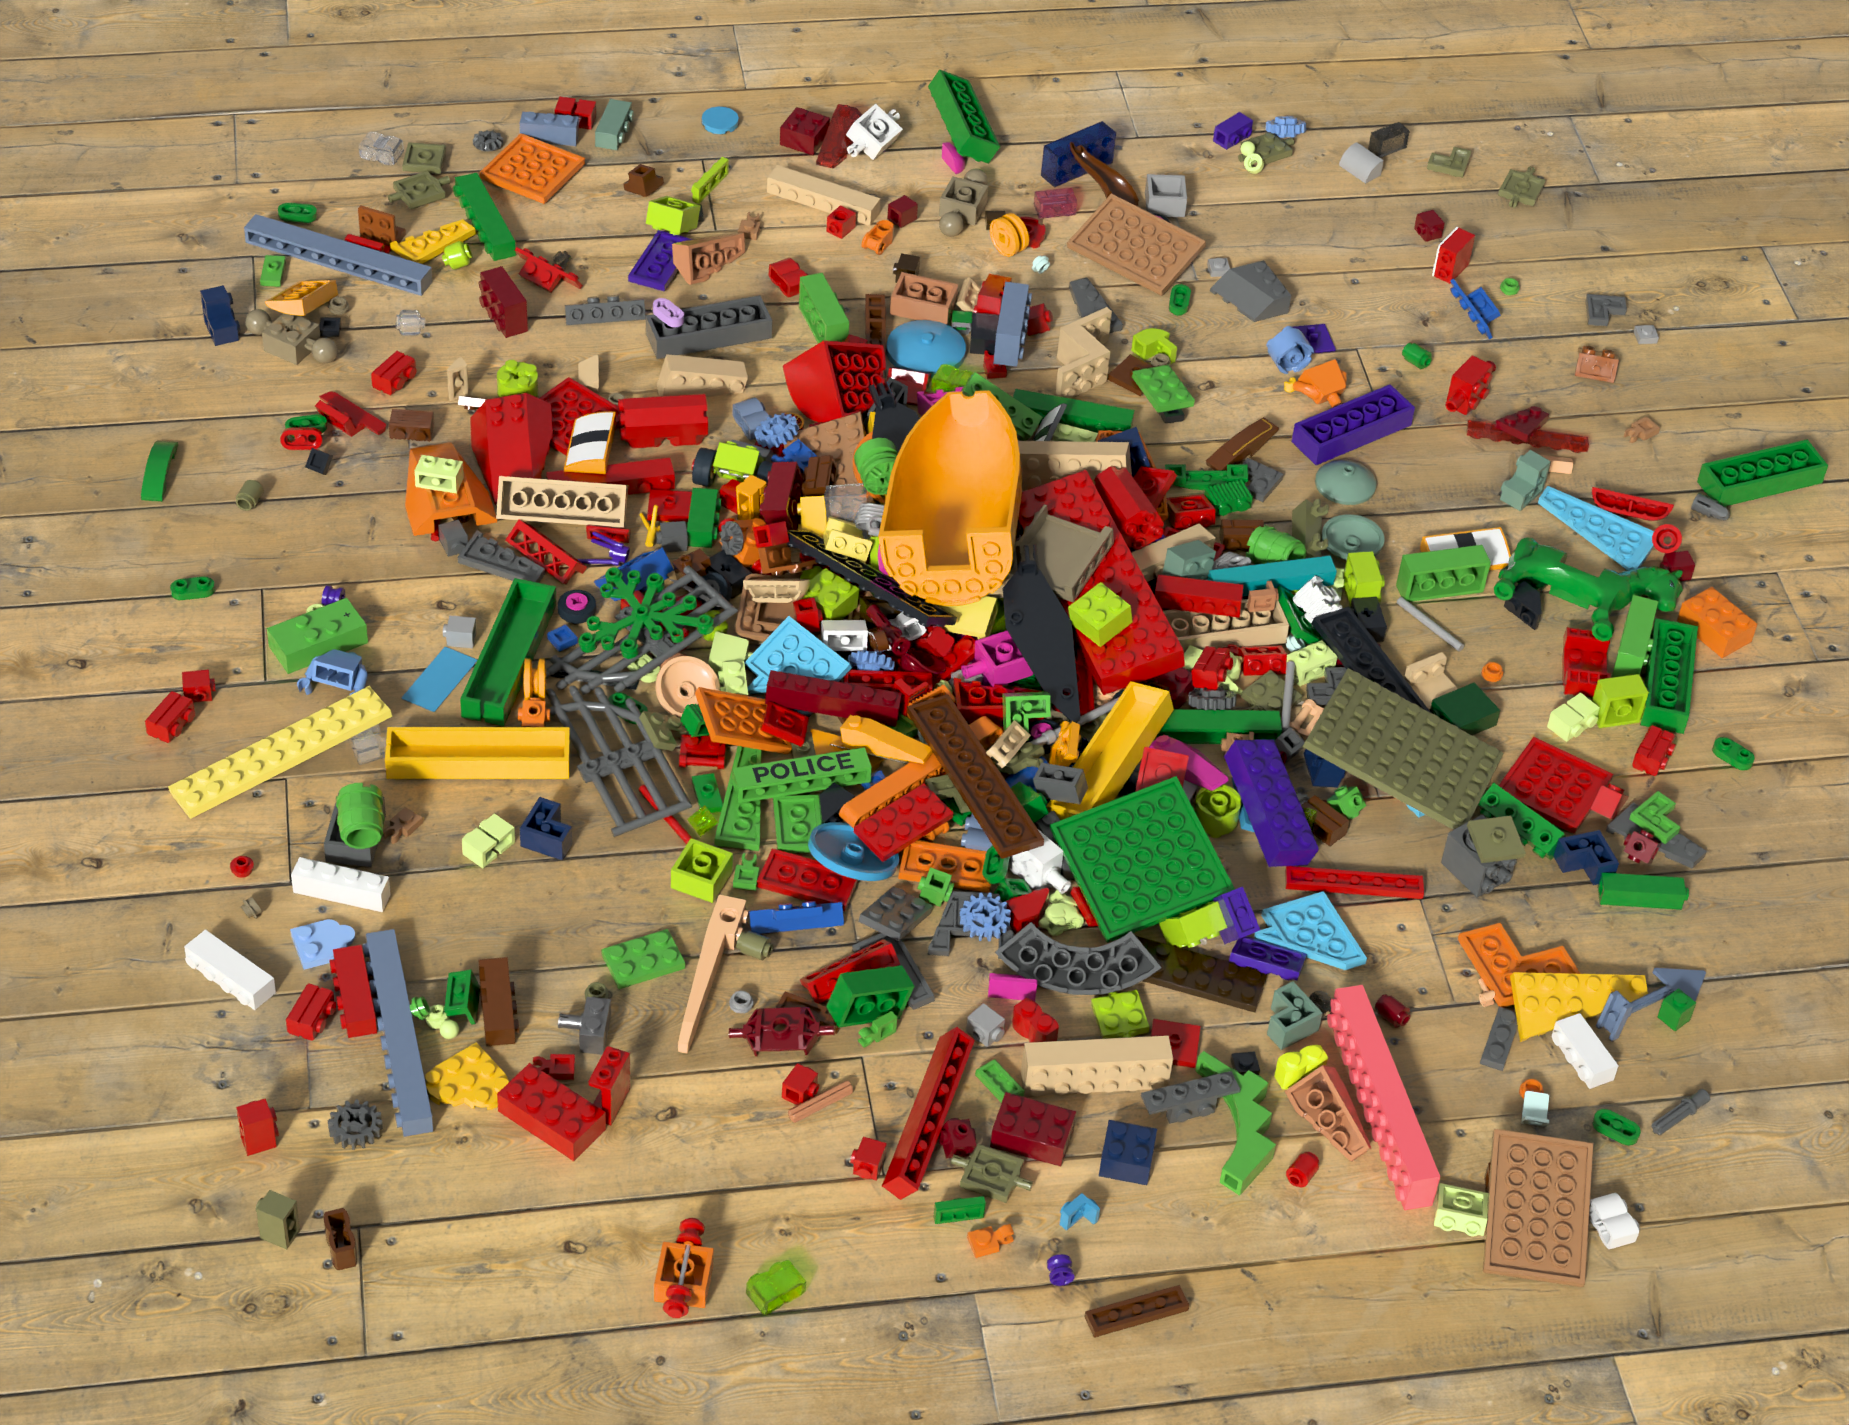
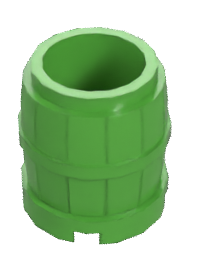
(1273, 546)
(360, 815)

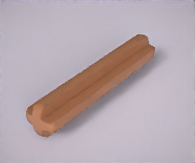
(820, 1101)

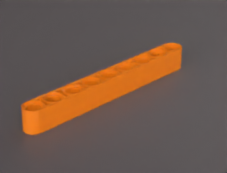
(908, 778)

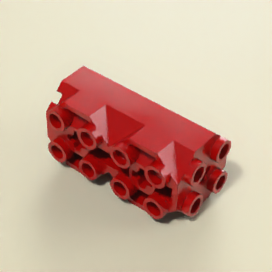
(652, 419)
(1129, 507)

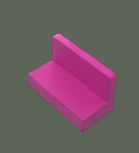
(1011, 987)

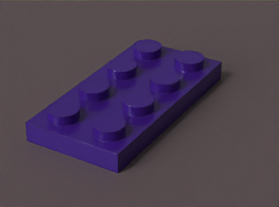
(656, 263)

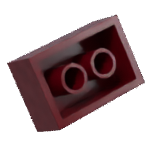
(503, 302)
(783, 494)
(1033, 1129)

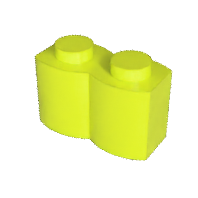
(1297, 1065)

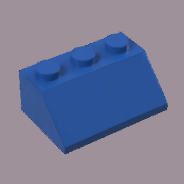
(646, 563)

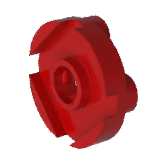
(1035, 231)

